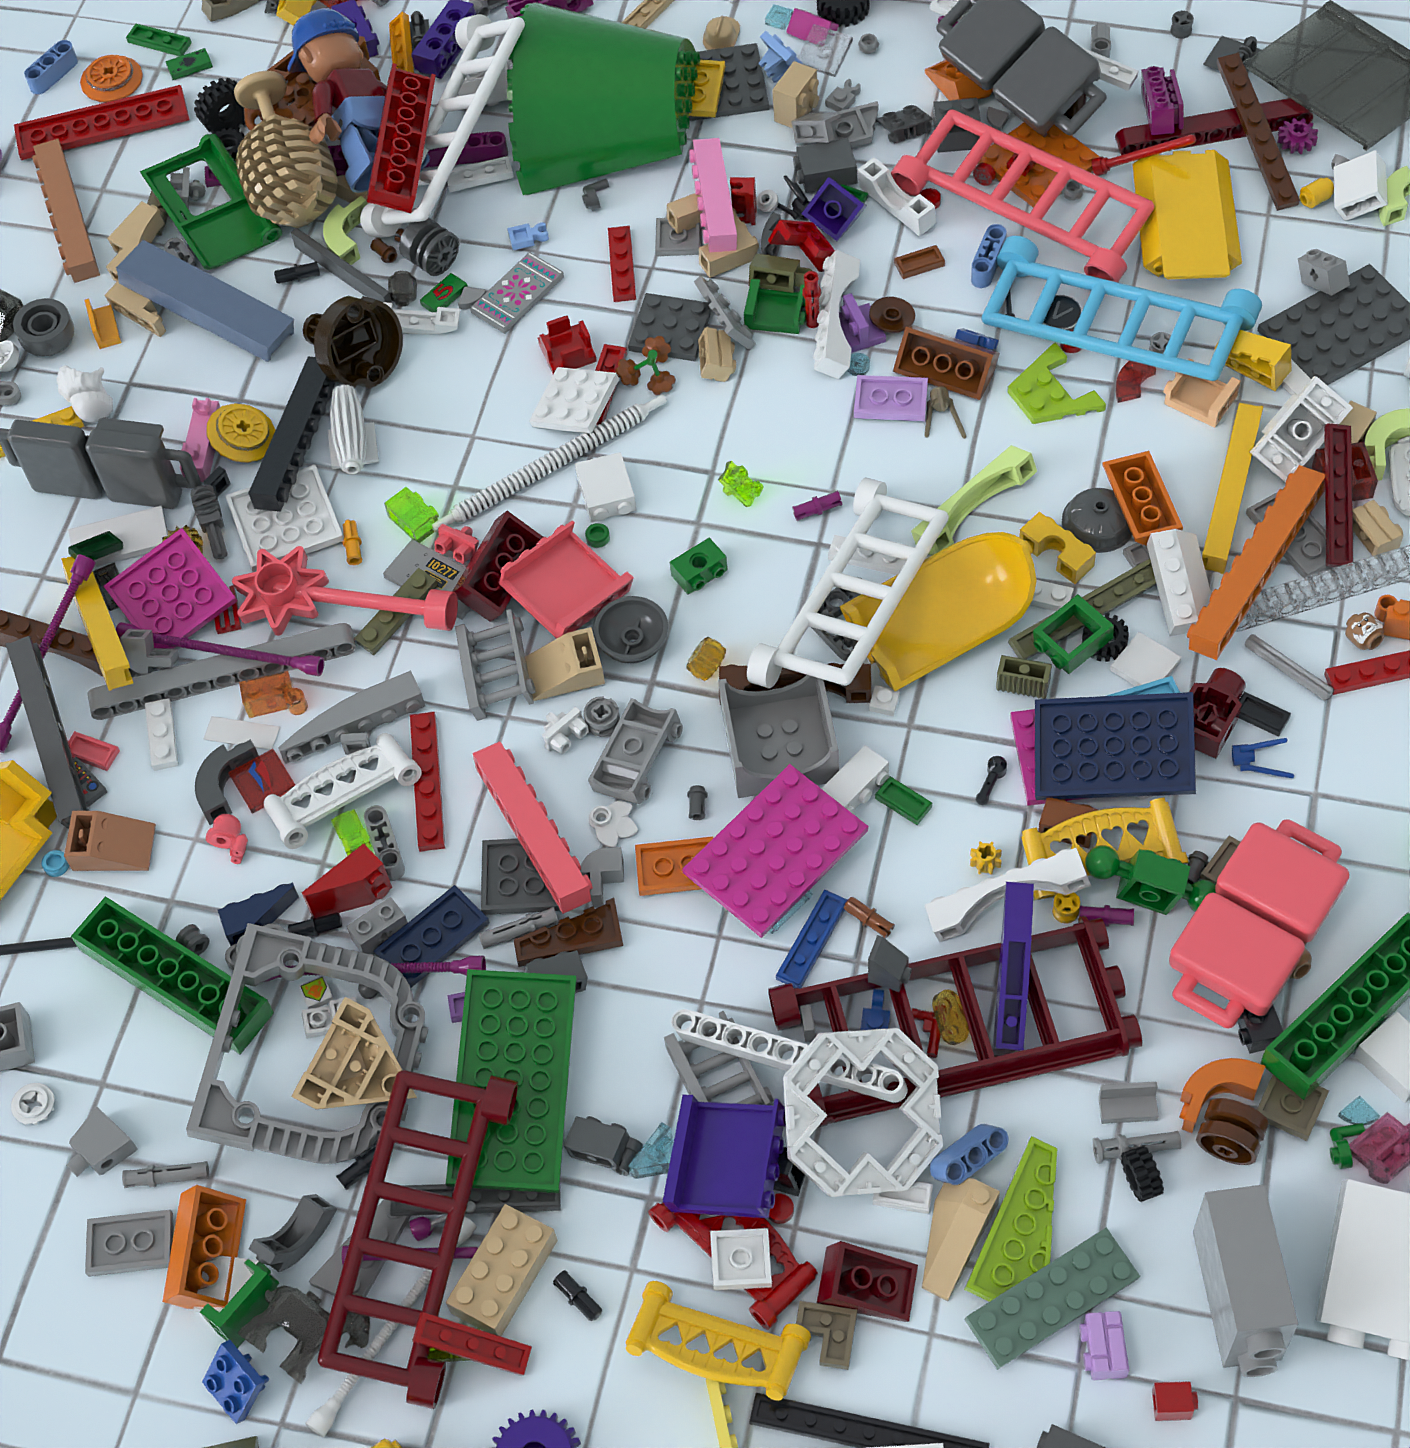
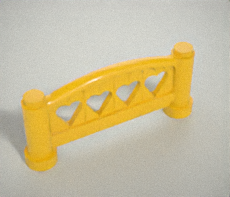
(1160, 836)
(778, 1352)

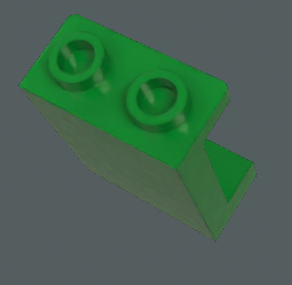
(774, 309)
(244, 1305)

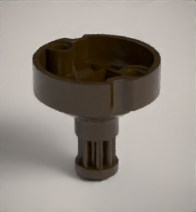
(356, 341)

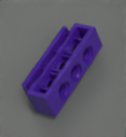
(439, 46)

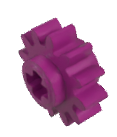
(1297, 136)

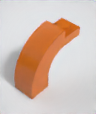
(1218, 1077)

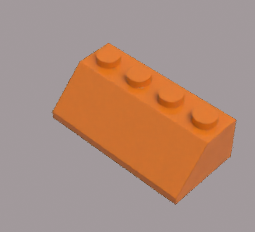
(1142, 495)
(204, 1228)

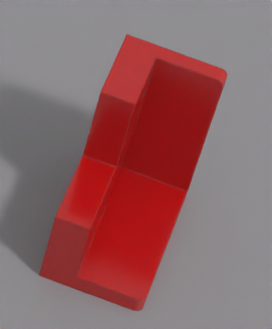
(805, 236)

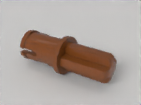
(869, 917)

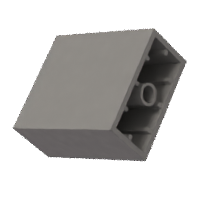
(1245, 1279)

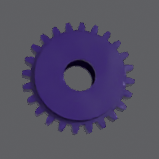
(537, 1433)

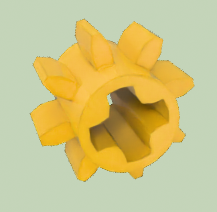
(986, 851)

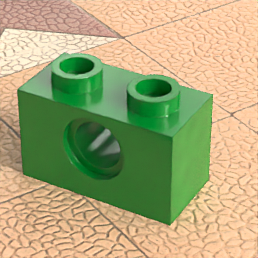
(705, 555)

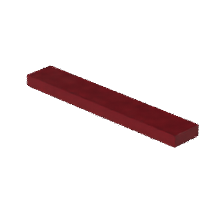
(1338, 495)

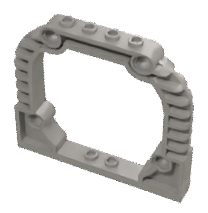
(263, 956)

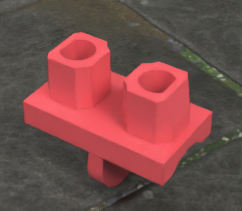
(459, 542)

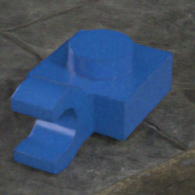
(875, 1017)

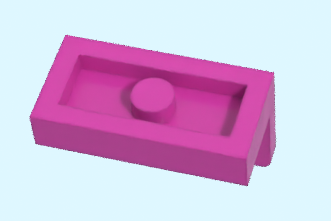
(802, 22)

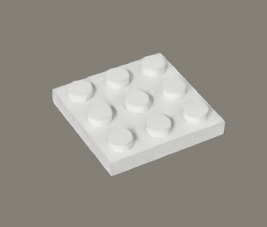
(574, 400)

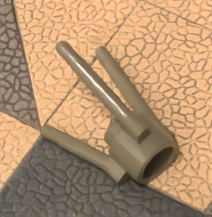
(941, 402)

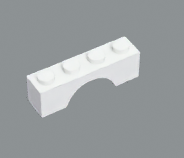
(879, 184)

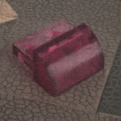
(1383, 1148)

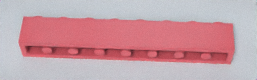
(532, 827)

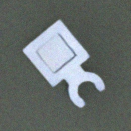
(524, 236)

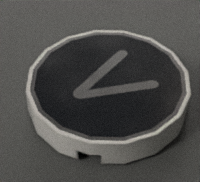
(1063, 312)

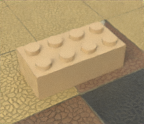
(502, 1271)

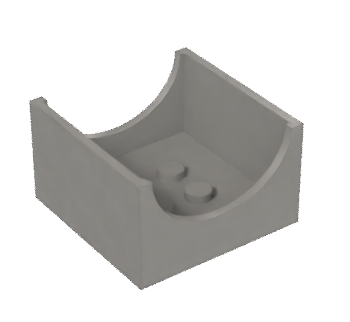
(778, 730)

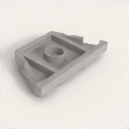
(856, 124)

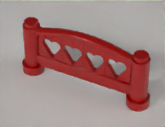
(769, 1300)

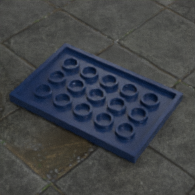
(1115, 746)

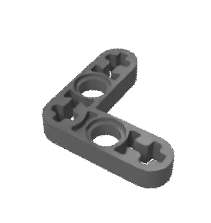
(835, 642)

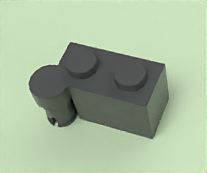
(602, 1144)

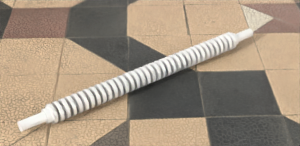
(549, 462)

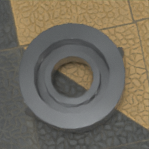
(44, 327)

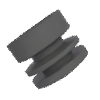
(429, 246)

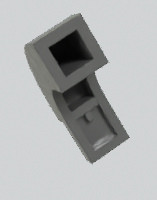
(214, 775)
(297, 1235)

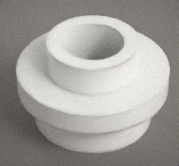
(771, 204)

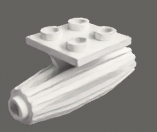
(349, 438)

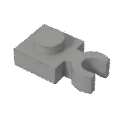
(843, 98)

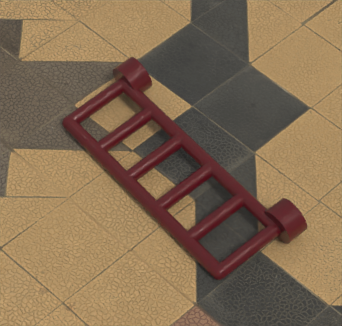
(423, 1375)

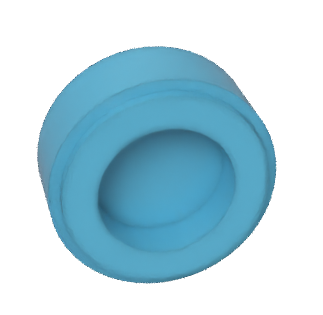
(55, 863)

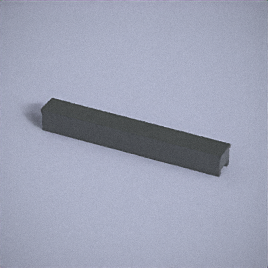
(47, 729)

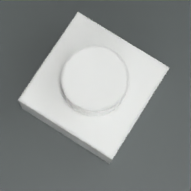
(884, 700)

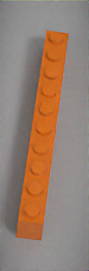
(1256, 563)

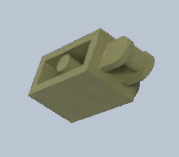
(777, 272)

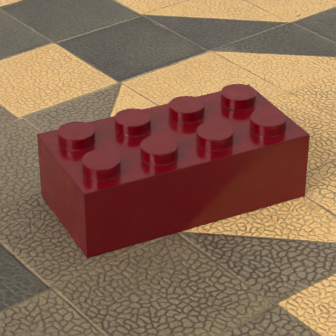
(480, 581)

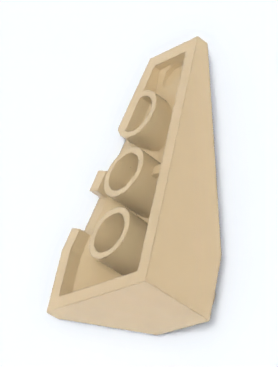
(956, 1227)

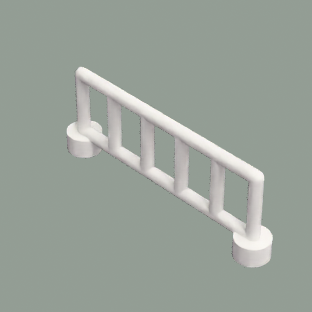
(472, 35)

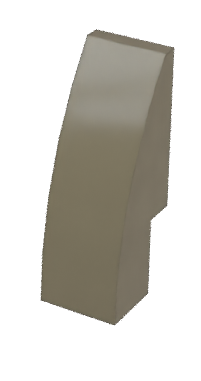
(222, 9)

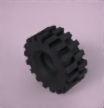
(843, 11)
(211, 103)

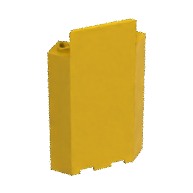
(1193, 215)

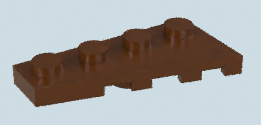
(587, 933)

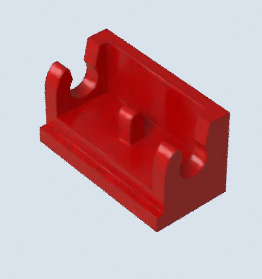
(744, 198)

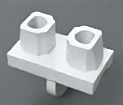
(561, 727)

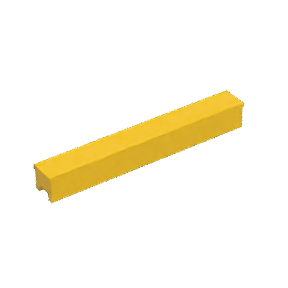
(1231, 487)
(100, 630)

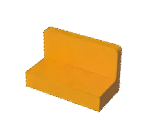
(103, 325)

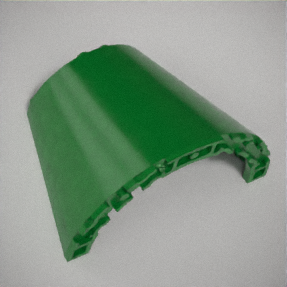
(595, 96)

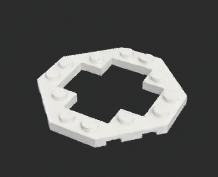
(805, 1116)

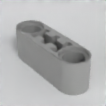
(380, 830)

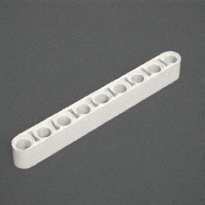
(776, 1048)

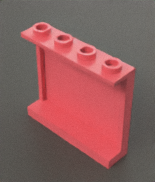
(563, 581)

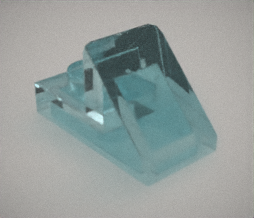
(649, 1159)

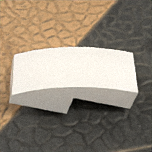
(318, 1020)

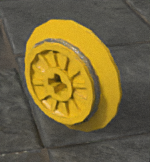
(226, 433)

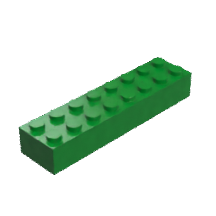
(167, 971)
(1343, 1014)

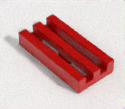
(228, 627)

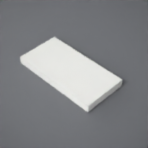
(137, 530)

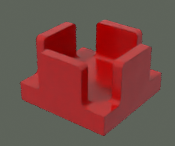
(566, 344)

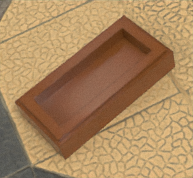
(919, 262)

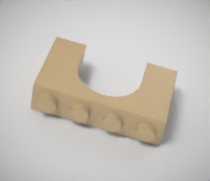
(685, 215)

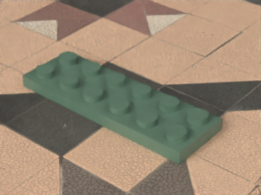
(1051, 1298)

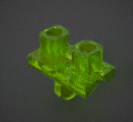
(737, 482)

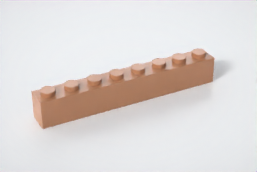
(66, 211)

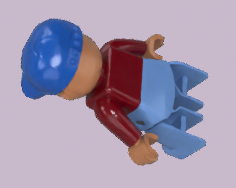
(345, 98)

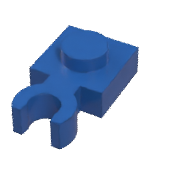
(976, 338)

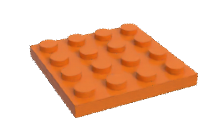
(1039, 178)

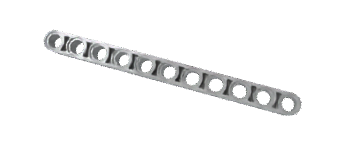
(217, 672)

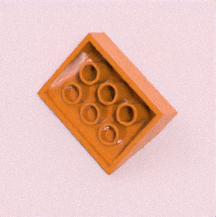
(954, 83)

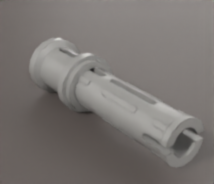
(1170, 1141)

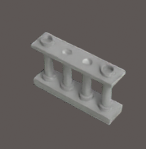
(471, 660)
(690, 1072)

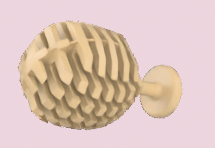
(277, 162)

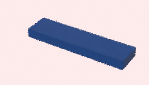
(811, 939)

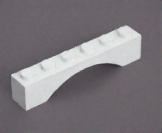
(832, 349)
(955, 913)

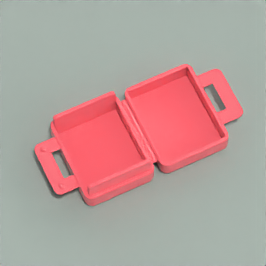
(1258, 920)

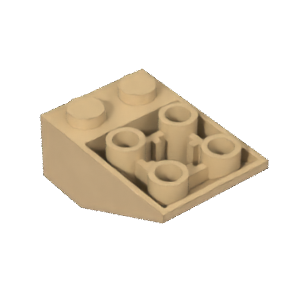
(565, 665)

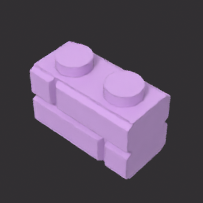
(1105, 1345)

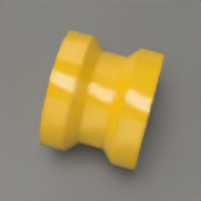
(1069, 901)

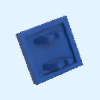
(233, 1381)

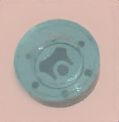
(859, 364)

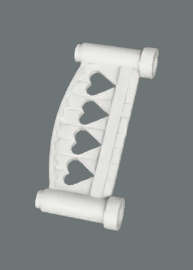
(293, 819)

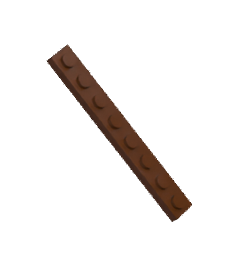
(1258, 131)

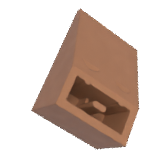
(108, 842)

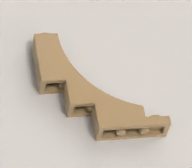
(139, 225)

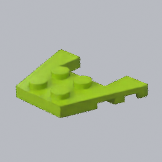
(1044, 397)

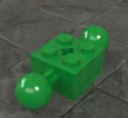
(1148, 879)

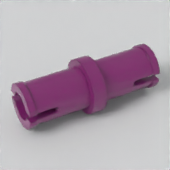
(817, 505)
(1109, 915)

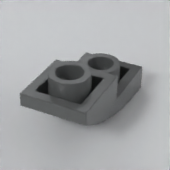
(766, 247)

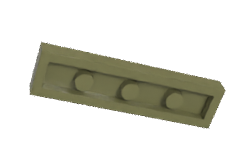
(386, 623)

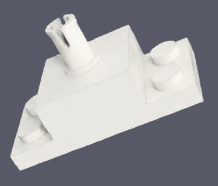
(1299, 428)

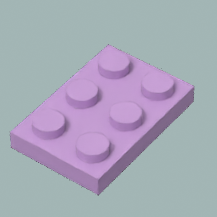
(890, 398)

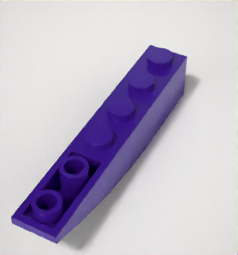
(1014, 967)

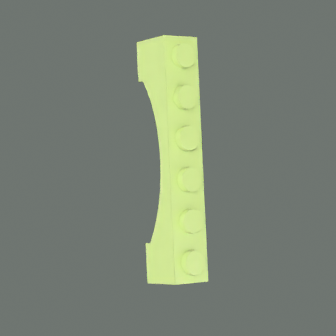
(1007, 470)

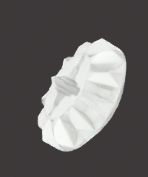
(29, 1094)

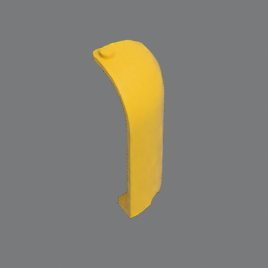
(950, 605)

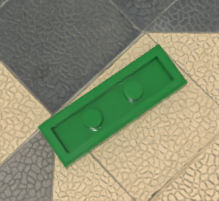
(158, 40)

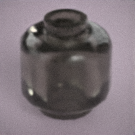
(402, 288)

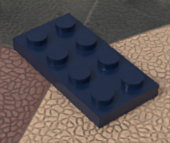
(434, 933)

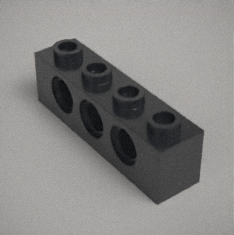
(1261, 1035)

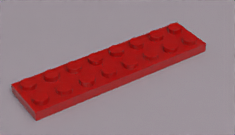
(104, 121)

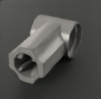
(1101, 40)

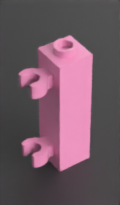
(197, 442)

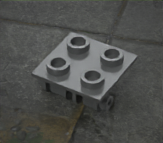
(1227, 46)
(900, 123)

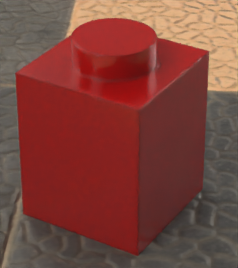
(1174, 1401)

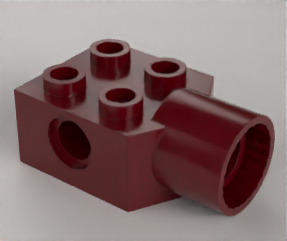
(1216, 710)

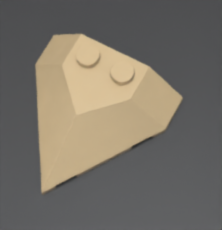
(350, 1064)

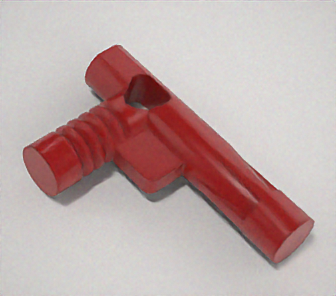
(929, 1025)

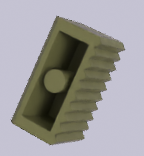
(1023, 676)

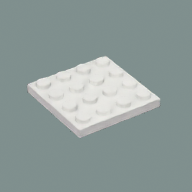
(303, 521)

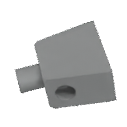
(99, 1145)

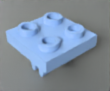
(777, 57)

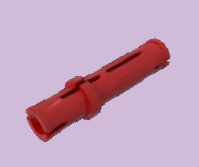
(811, 284)

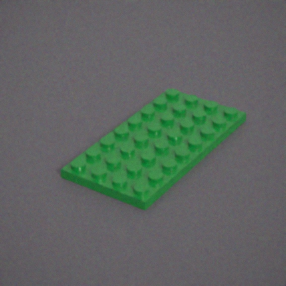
(521, 1032)

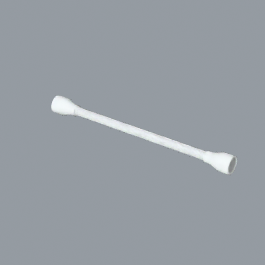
(324, 1417)

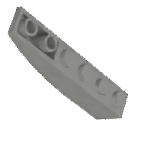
(355, 715)

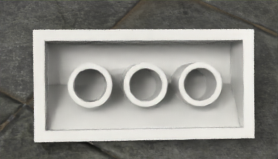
(1179, 577)

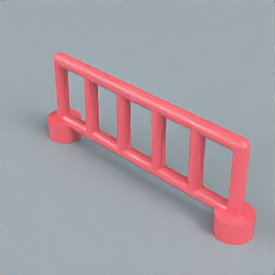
(913, 174)

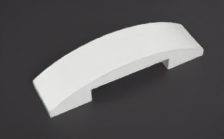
(428, 322)

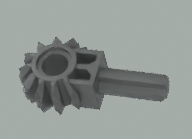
(209, 518)

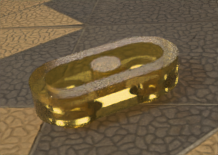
(950, 1018)

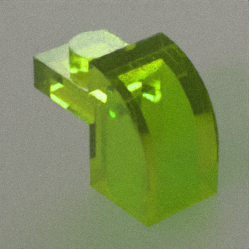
(350, 831)

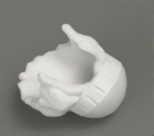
(85, 393)

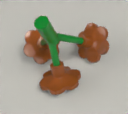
(655, 350)

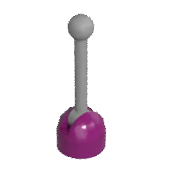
(423, 1227)

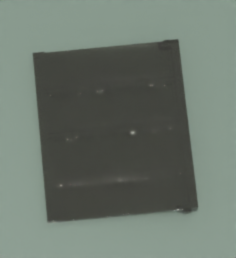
(1341, 73)

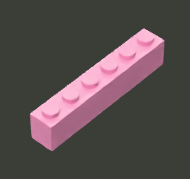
(714, 195)

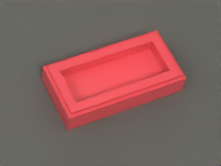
(92, 751)

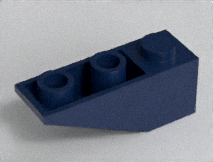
(256, 910)

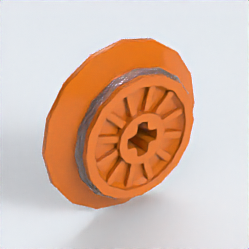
(111, 78)

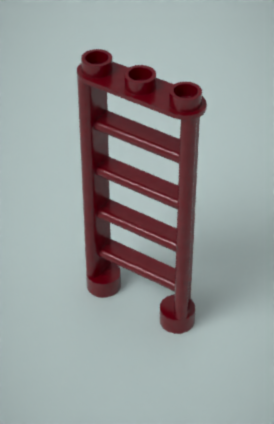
(1108, 985)

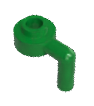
(1341, 1152)

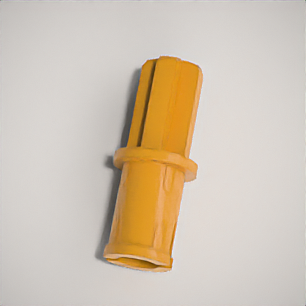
(352, 542)

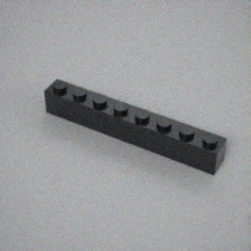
(291, 438)

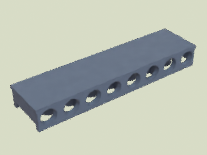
(204, 300)

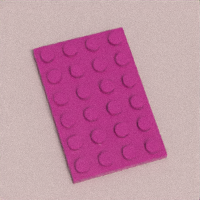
(775, 850)

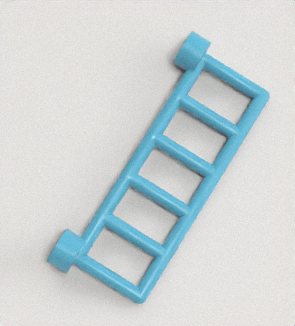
(1018, 259)

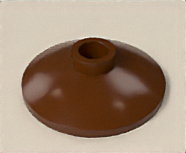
(892, 314)

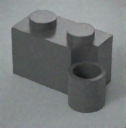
(562, 964)

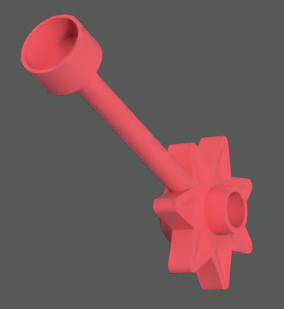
(288, 589)

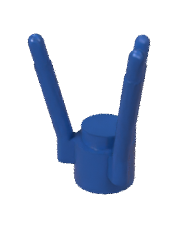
(1245, 753)

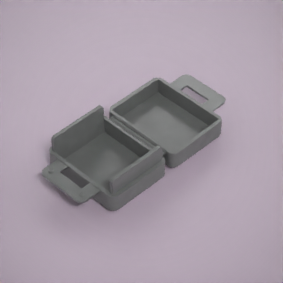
(1029, 67)
(116, 457)

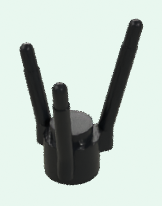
(798, 203)

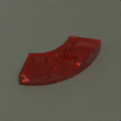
(1130, 380)

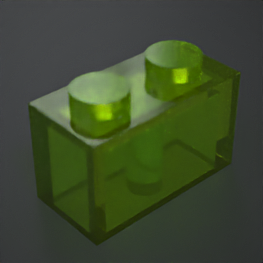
(411, 514)

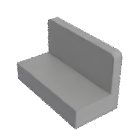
(814, 127)
(1128, 1102)

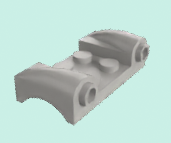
(632, 752)

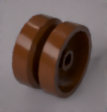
(1232, 1131)

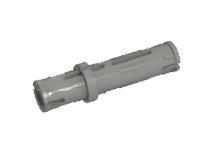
(518, 928)
(159, 1175)

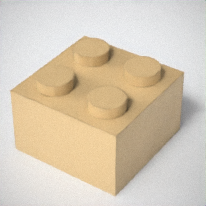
(795, 93)

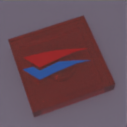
(261, 778)

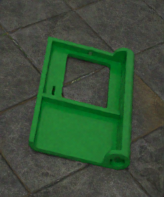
(224, 230)

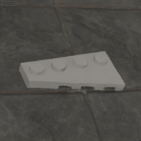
(726, 316)
(384, 1228)

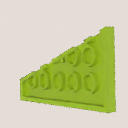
(1022, 1228)

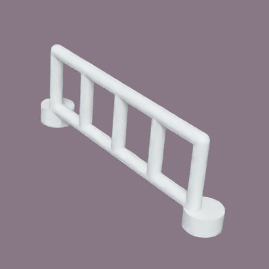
(868, 503)

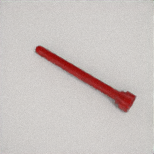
(1102, 165)

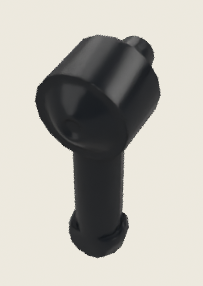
(996, 769)

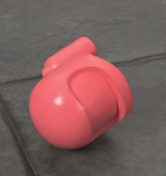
(227, 835)

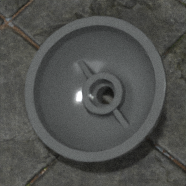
(1100, 528)
(628, 620)

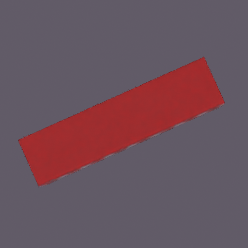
(401, 140)

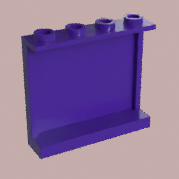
(725, 1158)

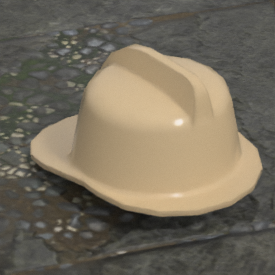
(721, 33)

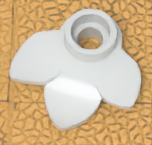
(616, 824)

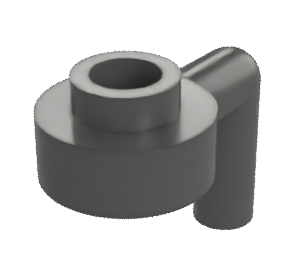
(590, 196)

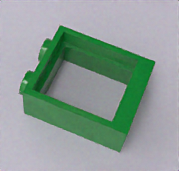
(1087, 615)

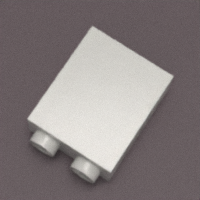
(1368, 1268)

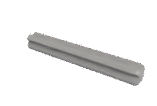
(1289, 667)

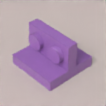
(857, 325)

